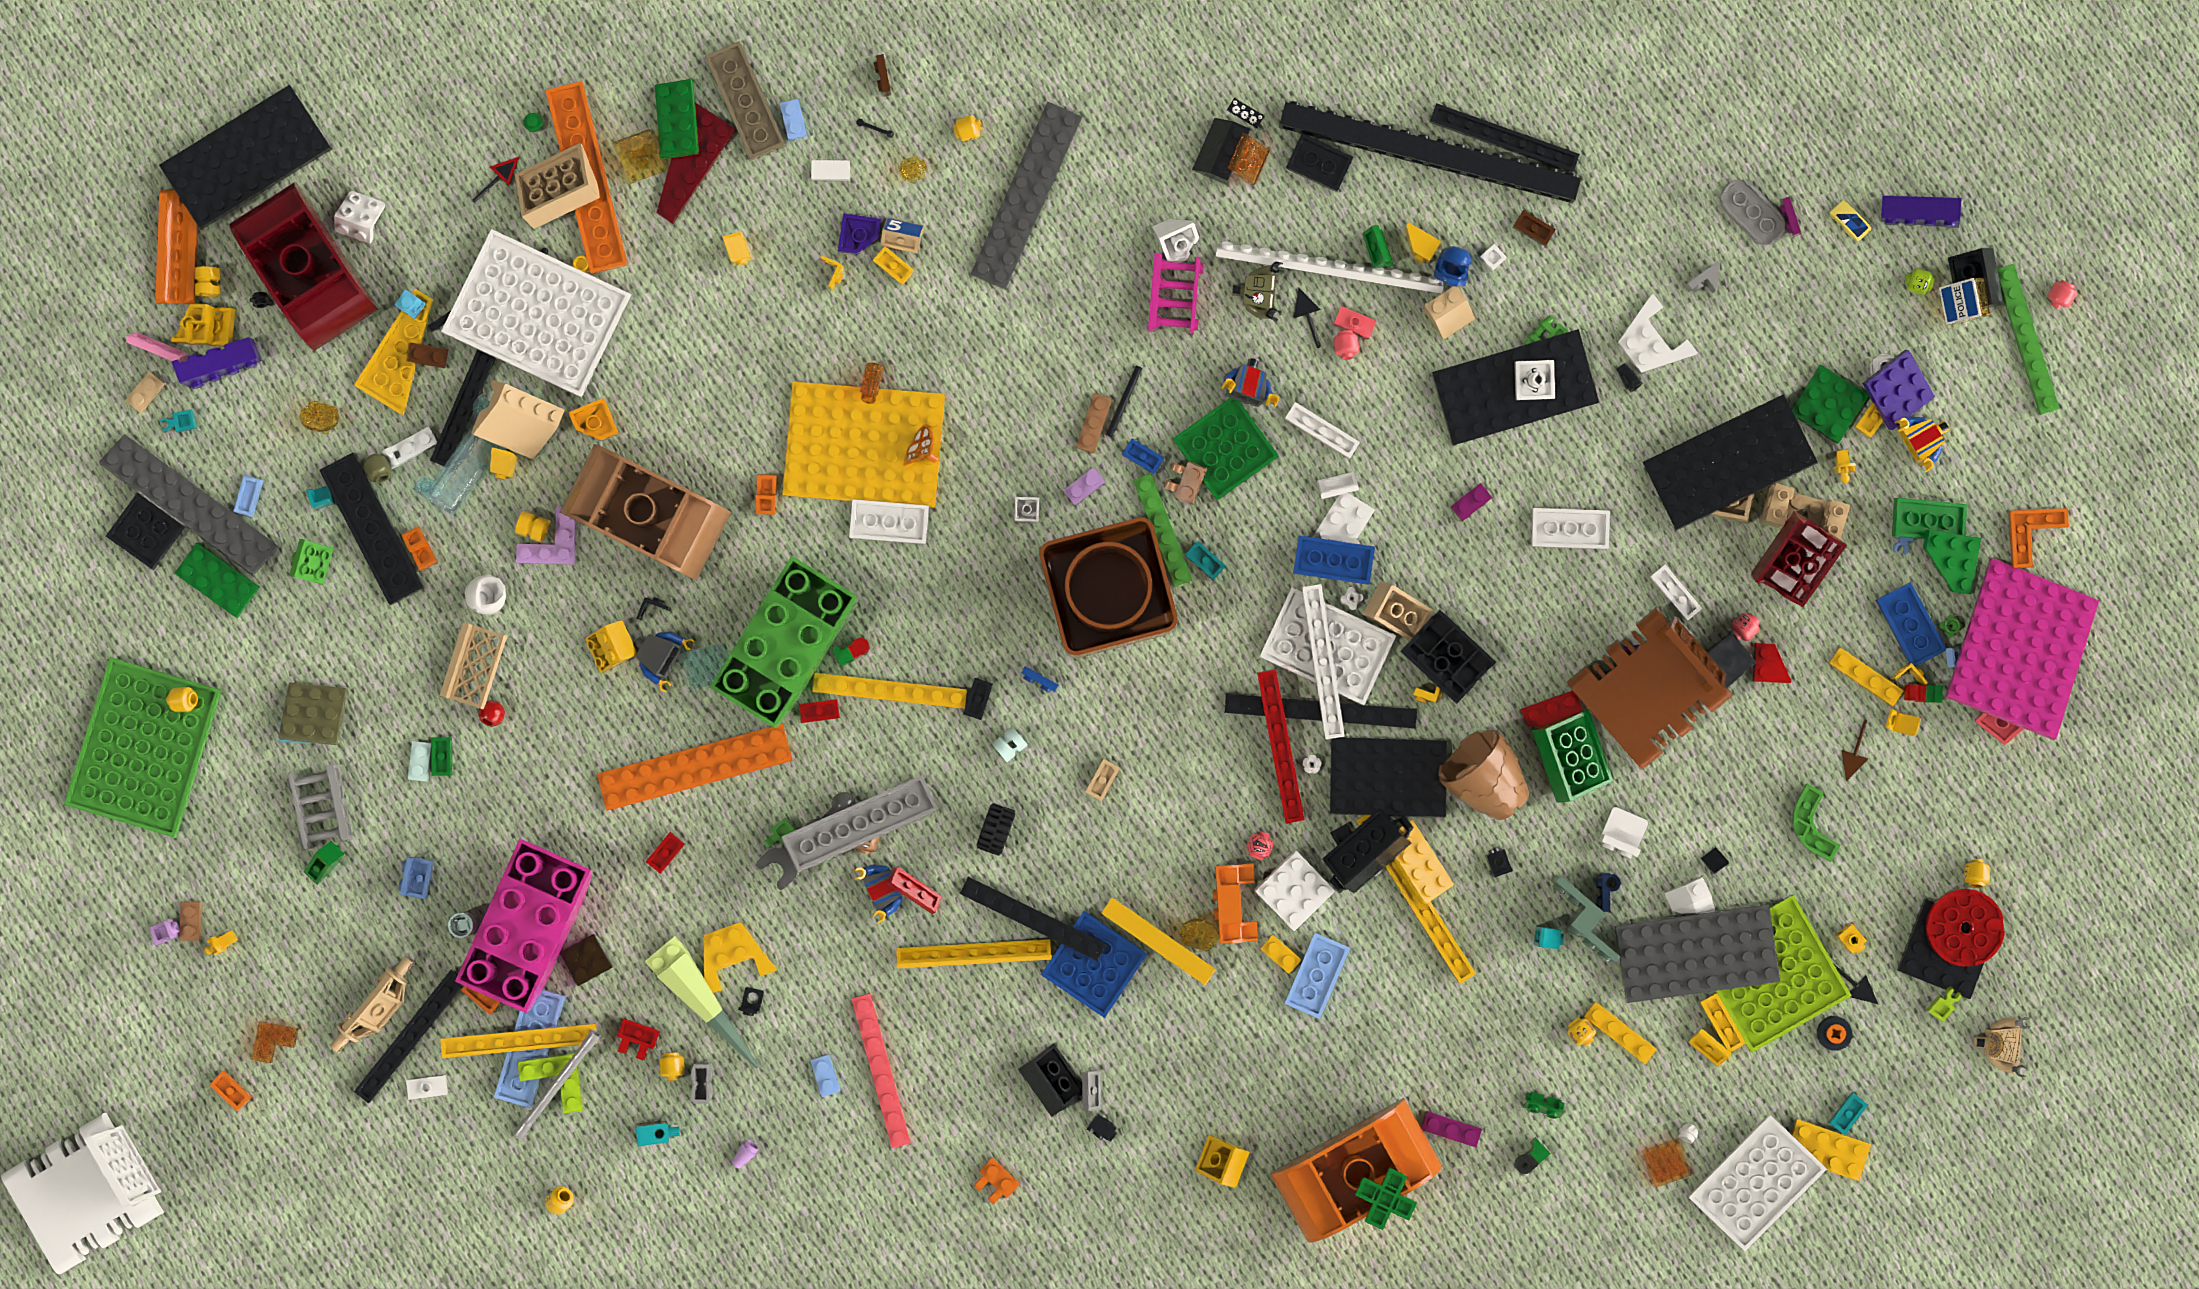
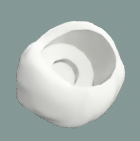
(485, 594)

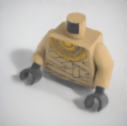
(2003, 1044)

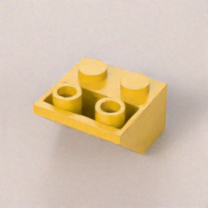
(611, 646)

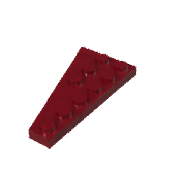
(688, 171)

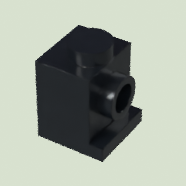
(1498, 870)
(1102, 1127)

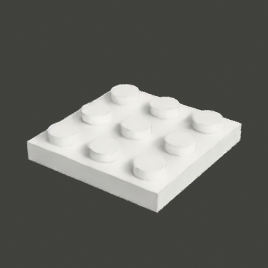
(1294, 890)

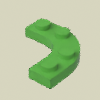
(1804, 824)

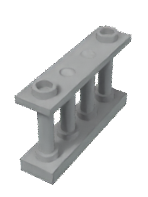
(339, 812)

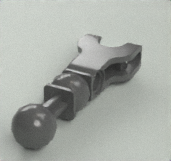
(775, 855)

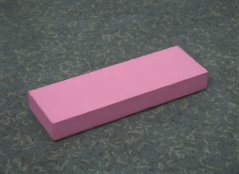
(156, 347)

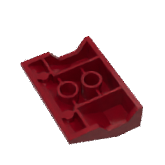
(1798, 559)

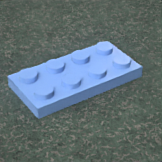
(1317, 975)

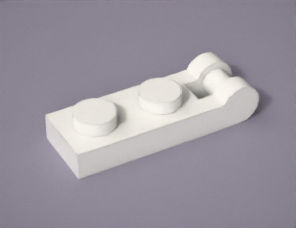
(411, 447)

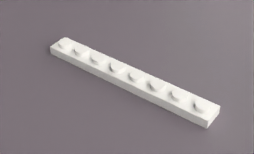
(1323, 661)

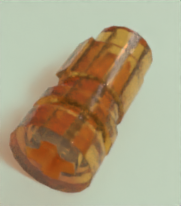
(870, 385)

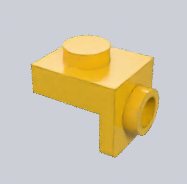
(1424, 696)

